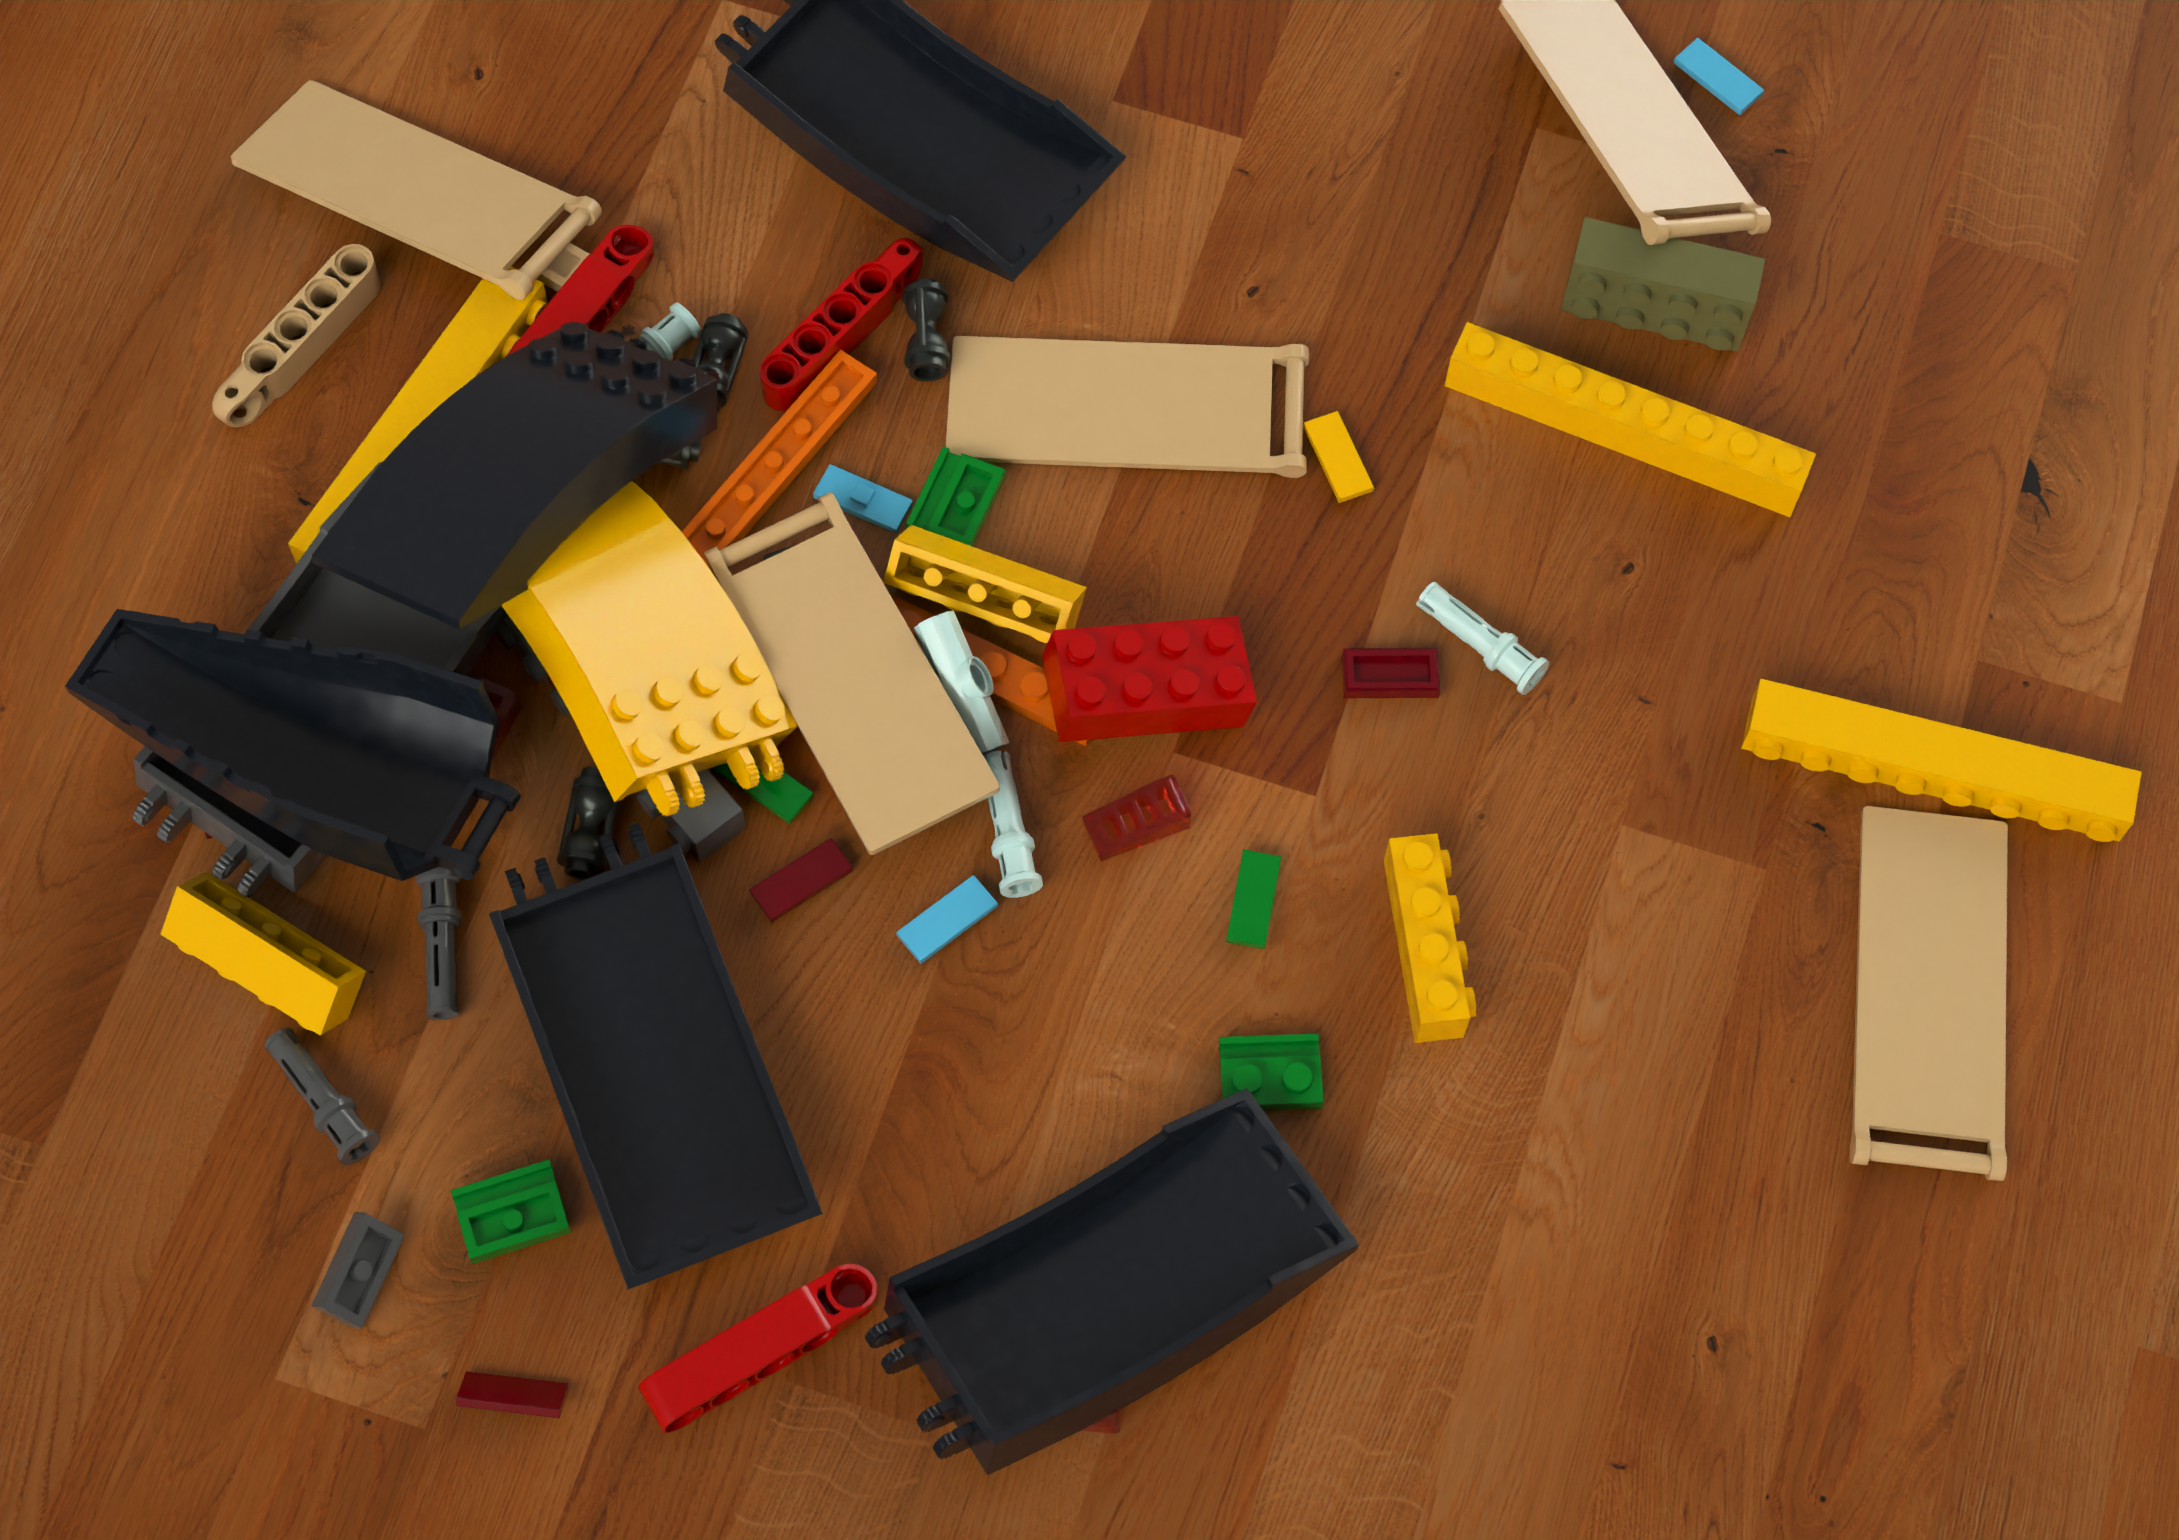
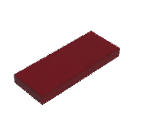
(801, 880)
(512, 1394)

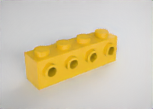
(982, 584)
(1427, 938)
(262, 953)

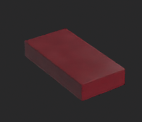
(1390, 673)

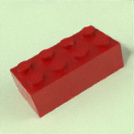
(1148, 678)

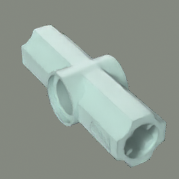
(963, 679)

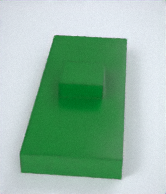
(782, 796)
(1253, 899)

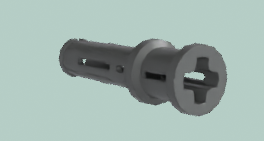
(439, 920)
(332, 1112)

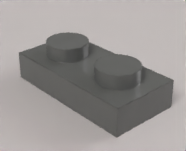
(358, 1270)

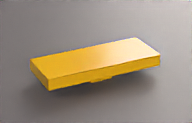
(1338, 457)

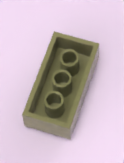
(1662, 288)

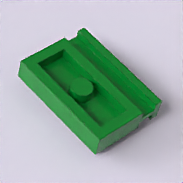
(957, 497)
(1276, 1069)
(510, 1211)

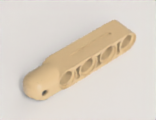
(301, 316)

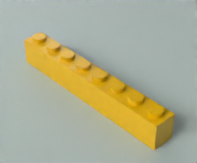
(471, 343)
(1629, 419)
(1941, 761)

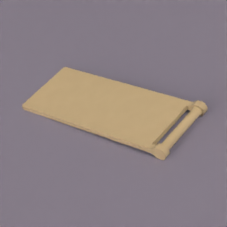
(1633, 118)
(414, 186)
(1124, 404)
(855, 678)
(1931, 988)

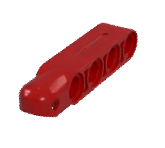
(597, 285)
(822, 331)
(758, 1346)

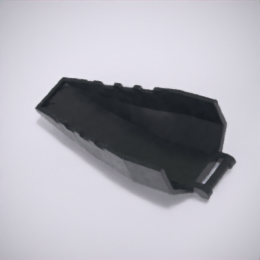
(320, 742)

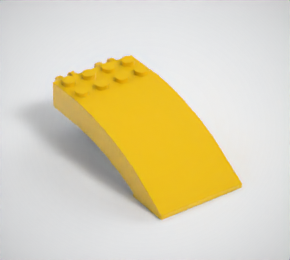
(651, 656)

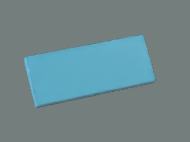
(1718, 76)
(865, 498)
(947, 919)

